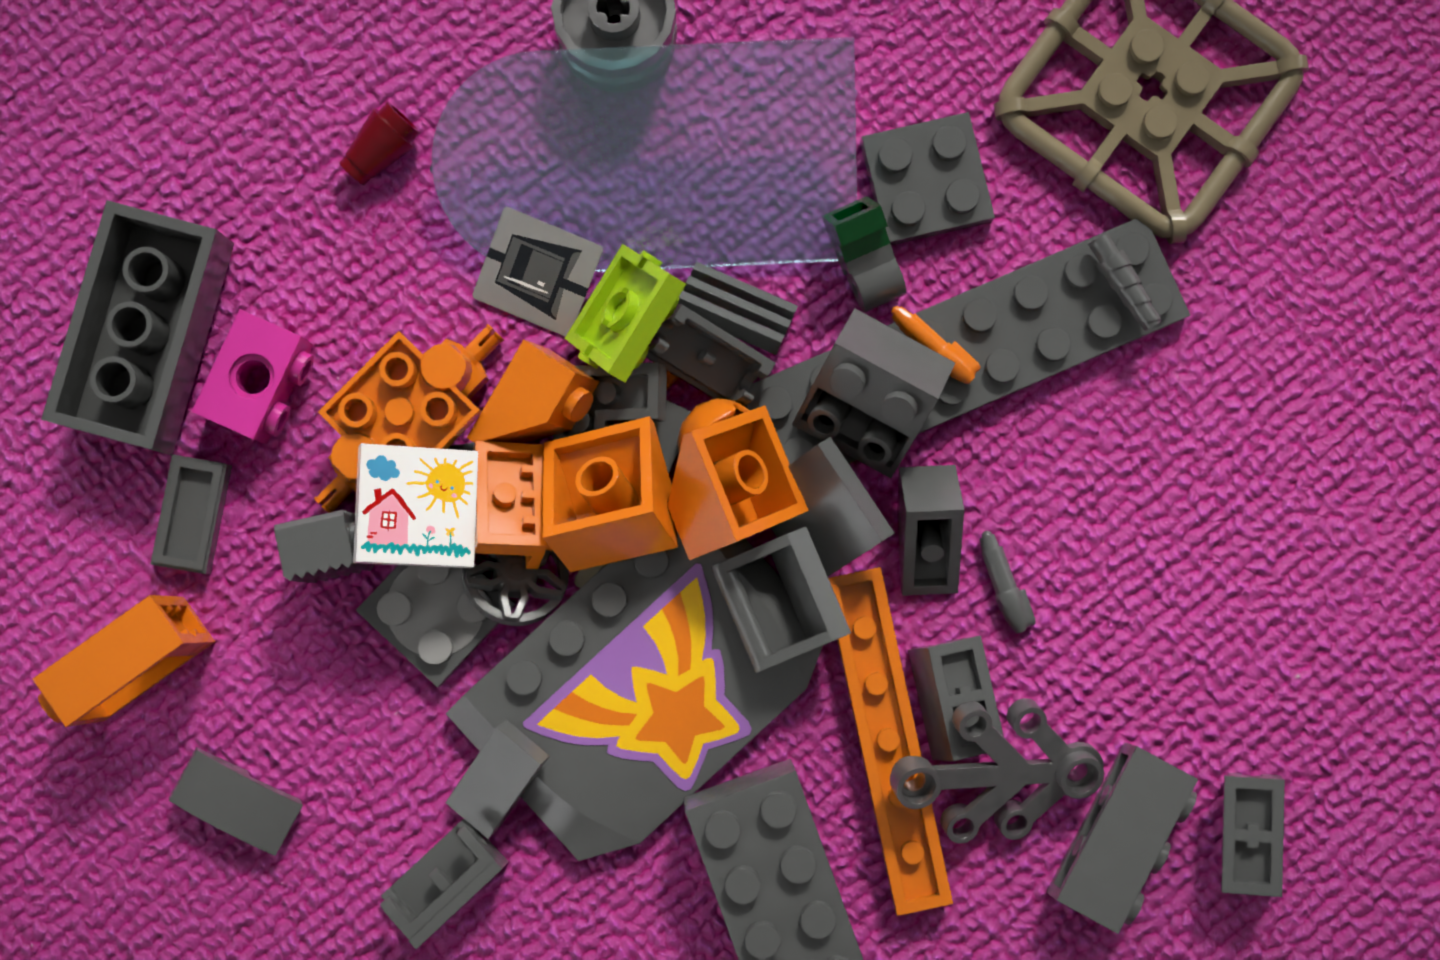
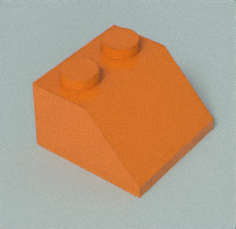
(731, 483)
(607, 495)

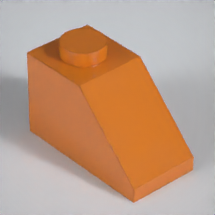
(535, 398)

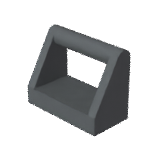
(806, 588)

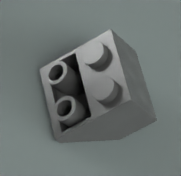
(874, 393)

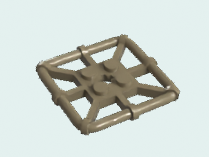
(1155, 124)

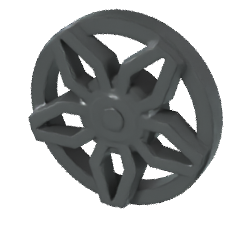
(515, 581)

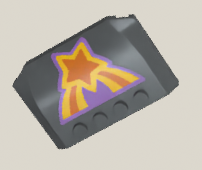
(638, 693)

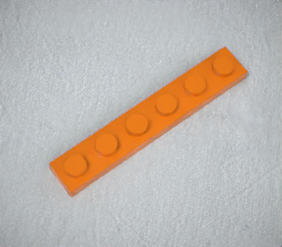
(886, 735)

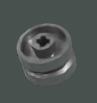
(589, 26)

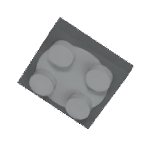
(430, 617)

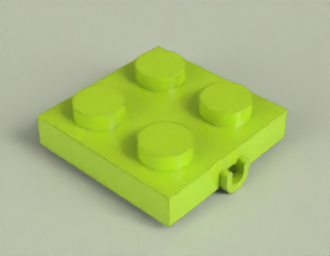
(625, 313)

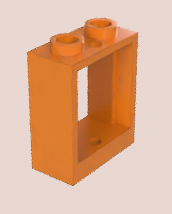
(122, 661)

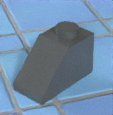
(929, 529)

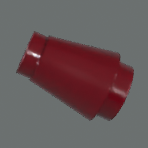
(379, 143)

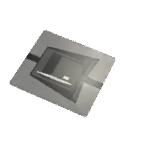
(537, 271)

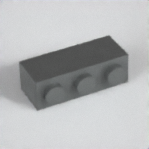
(1123, 838)

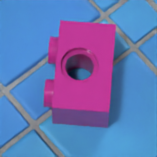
(248, 346)

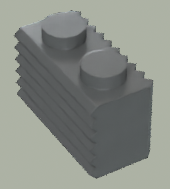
(318, 547)

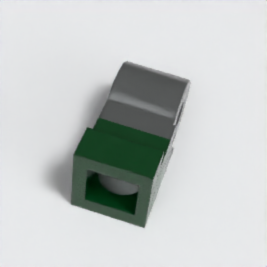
(865, 252)

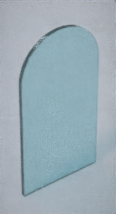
(658, 148)

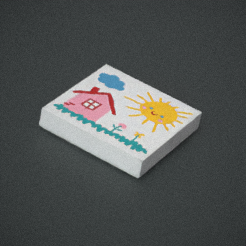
(415, 506)

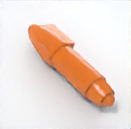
(918, 330)

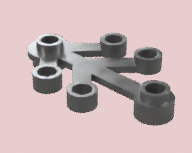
(1002, 777)

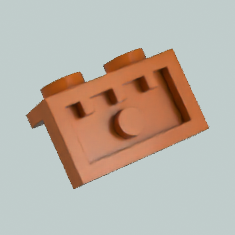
(510, 501)

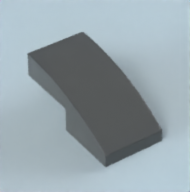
(235, 801)

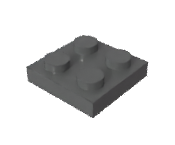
(928, 178)

